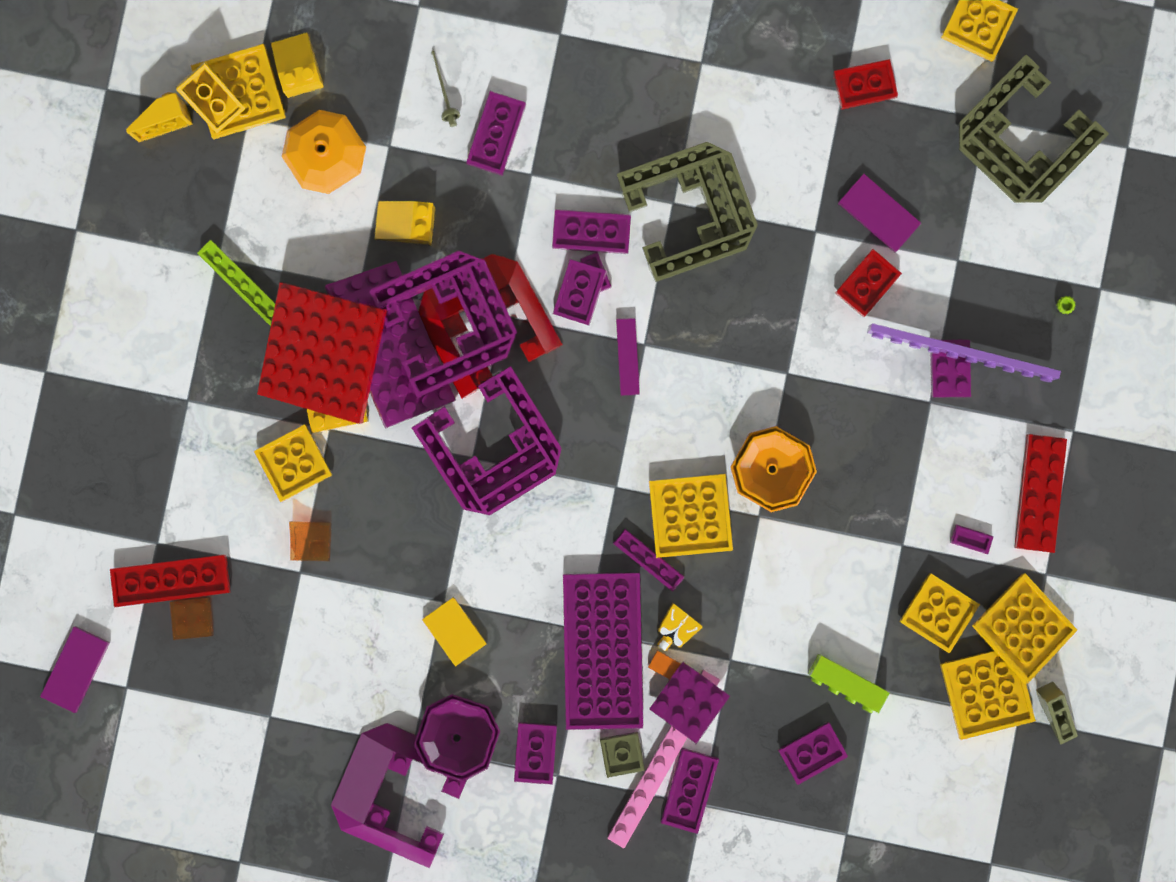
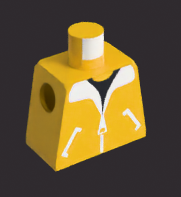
(677, 627)

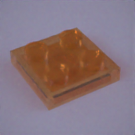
(191, 618)

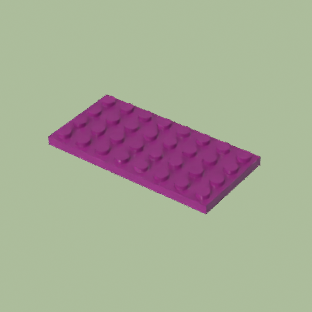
(400, 342)
(602, 651)

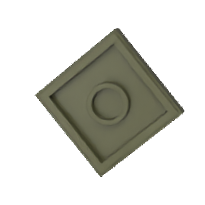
(622, 754)

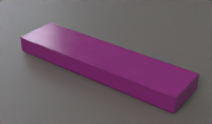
(627, 357)
(647, 559)

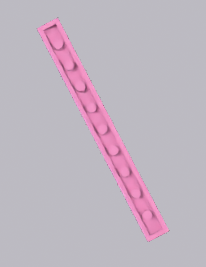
(650, 782)

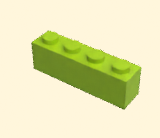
(848, 683)

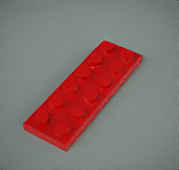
(1040, 493)
(170, 580)

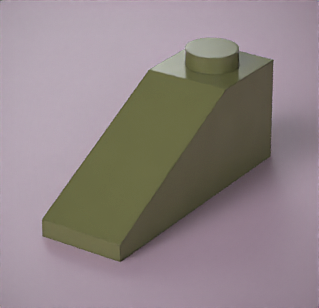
(1057, 712)

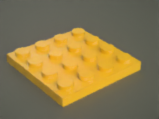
(253, 84)
(690, 515)
(1024, 628)
(985, 695)

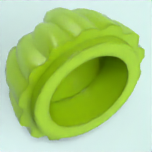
(1065, 305)

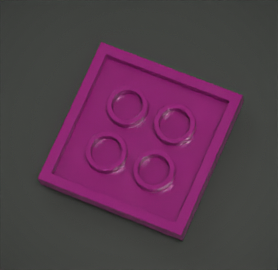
(689, 702)

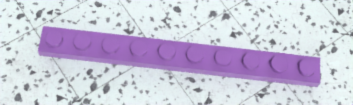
(970, 355)

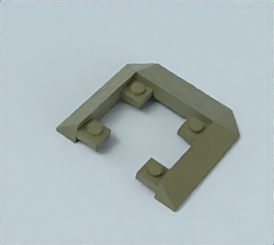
(1039, 175)
(723, 192)

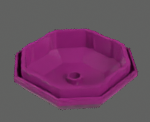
(477, 737)

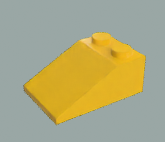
(296, 65)
(210, 97)
(161, 117)
(405, 221)

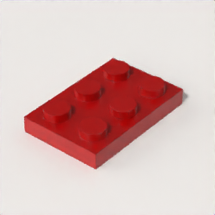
(865, 84)
(868, 283)

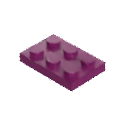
(579, 292)
(950, 375)
(535, 753)
(812, 753)

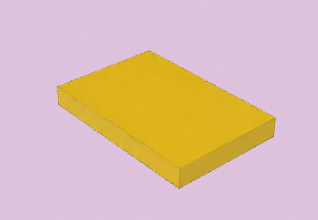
(454, 631)

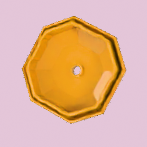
(336, 164)
(792, 465)

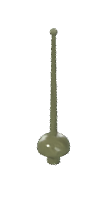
(449, 114)

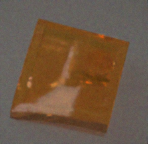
(310, 541)

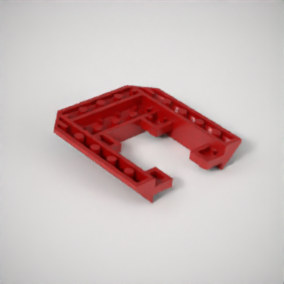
(445, 322)

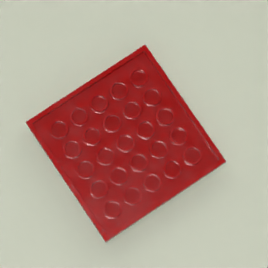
(321, 352)

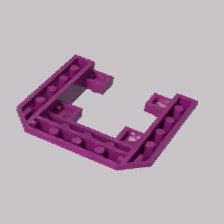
(473, 284)
(508, 479)
(354, 804)

